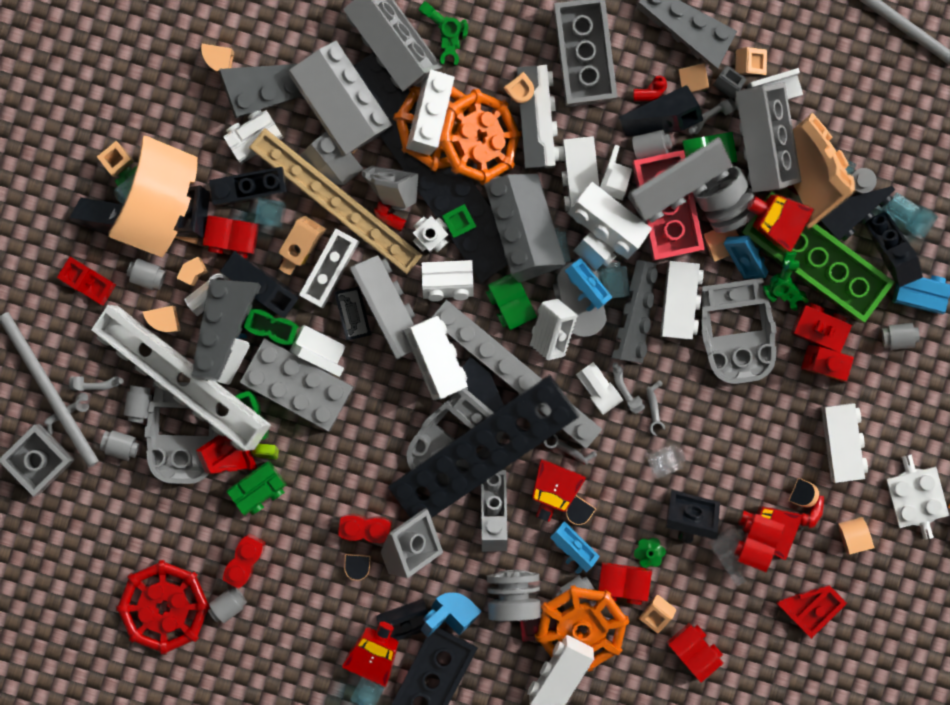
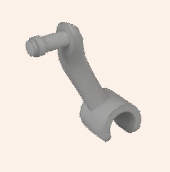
(635, 404)
(71, 408)
(571, 451)

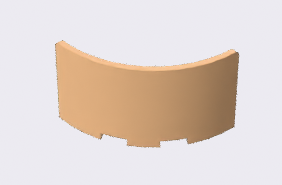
(821, 169)
(156, 197)

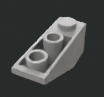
(494, 513)

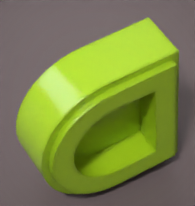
(266, 451)

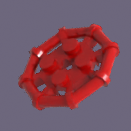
(149, 612)

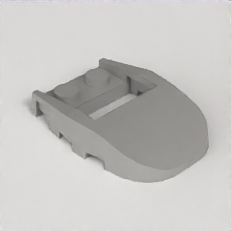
(740, 355)
(433, 438)
(173, 456)

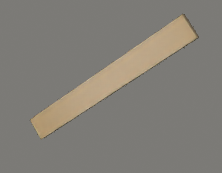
(336, 201)

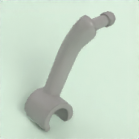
(726, 106)
(78, 384)
(654, 406)

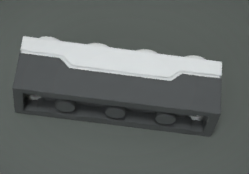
(537, 121)

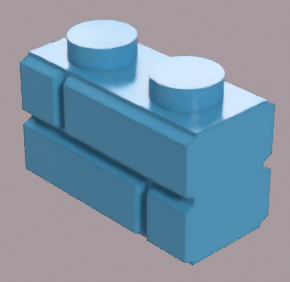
(924, 294)

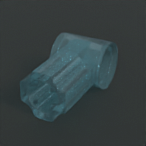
(916, 218)

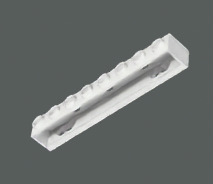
(164, 364)

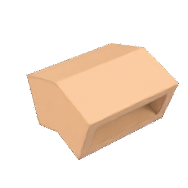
(715, 243)
(192, 271)

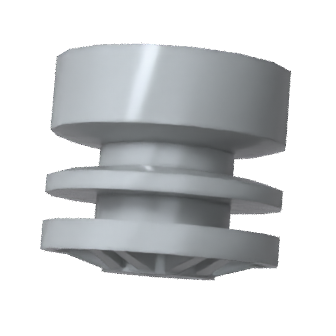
(727, 201)
(513, 596)

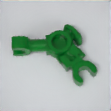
(450, 30)
(782, 285)

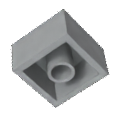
(36, 460)

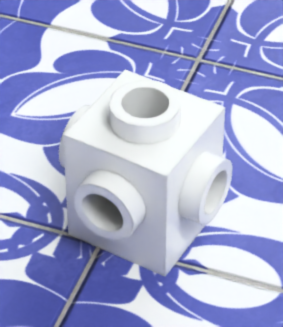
(435, 243)

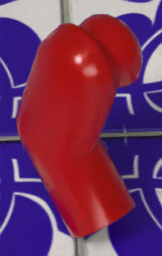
(653, 91)
(388, 218)
(816, 511)

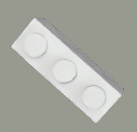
(430, 112)
(579, 165)
(609, 220)
(329, 268)
(681, 300)
(436, 358)
(844, 442)
(561, 673)

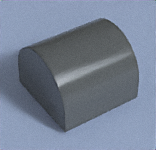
(729, 82)

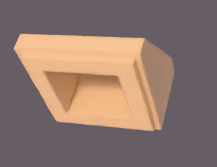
(751, 61)
(694, 77)
(657, 614)

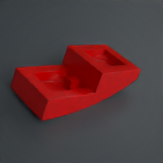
(86, 281)

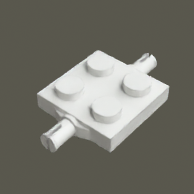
(917, 497)

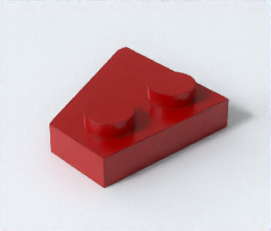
(221, 456)
(813, 608)

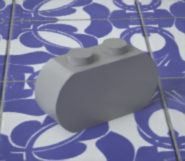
(587, 322)

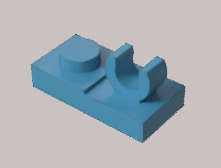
(746, 257)
(585, 280)
(574, 546)

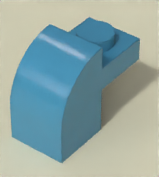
(453, 609)

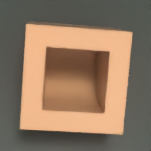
(217, 56)
(115, 159)
(163, 319)
(855, 535)

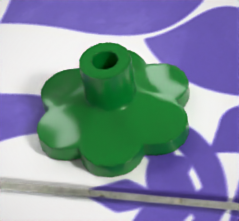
(643, 550)

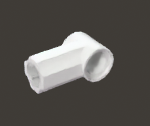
(197, 299)
(602, 393)

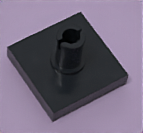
(692, 516)

